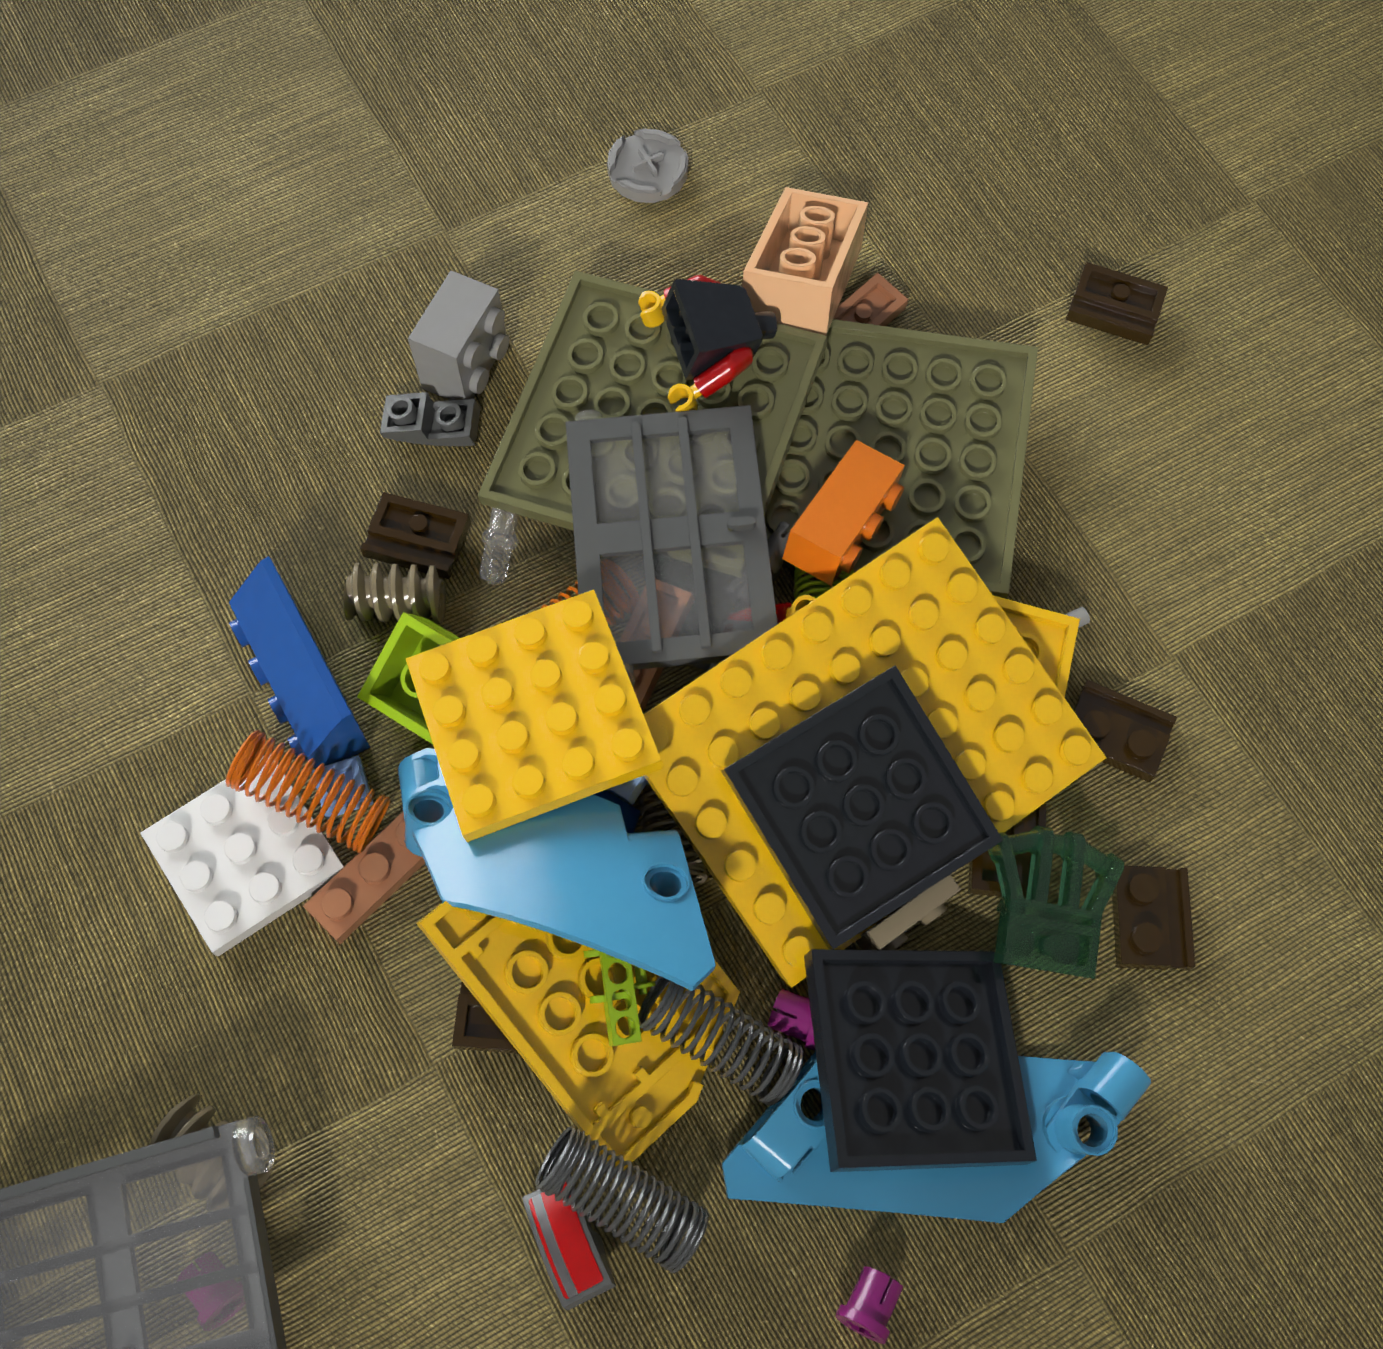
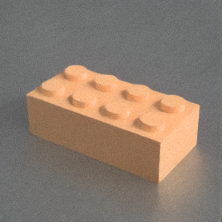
(805, 258)

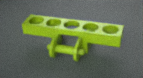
(626, 991)

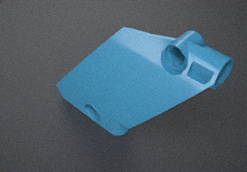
(565, 875)
(788, 1158)

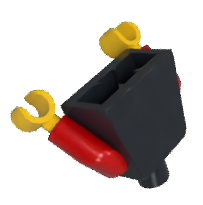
(710, 330)

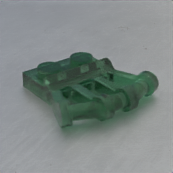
(1044, 933)

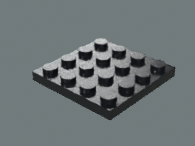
(862, 807)
(916, 1060)

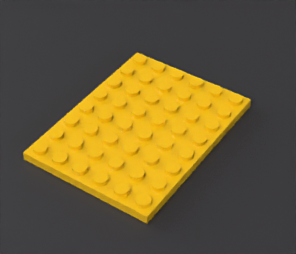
(961, 661)

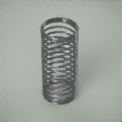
(787, 1078)

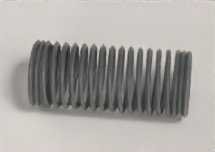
(686, 1217)

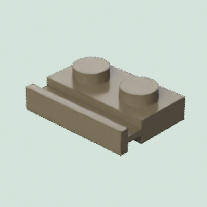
(924, 908)

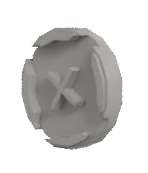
(647, 166)

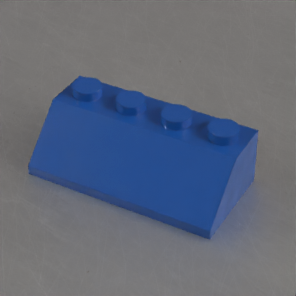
(294, 668)

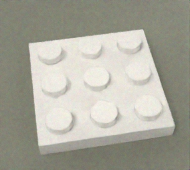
(239, 861)

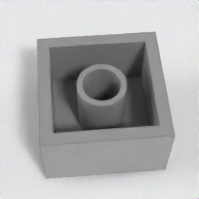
(459, 338)

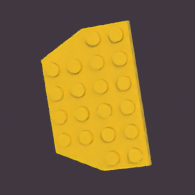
(540, 1000)

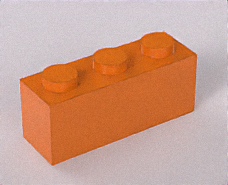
(845, 513)

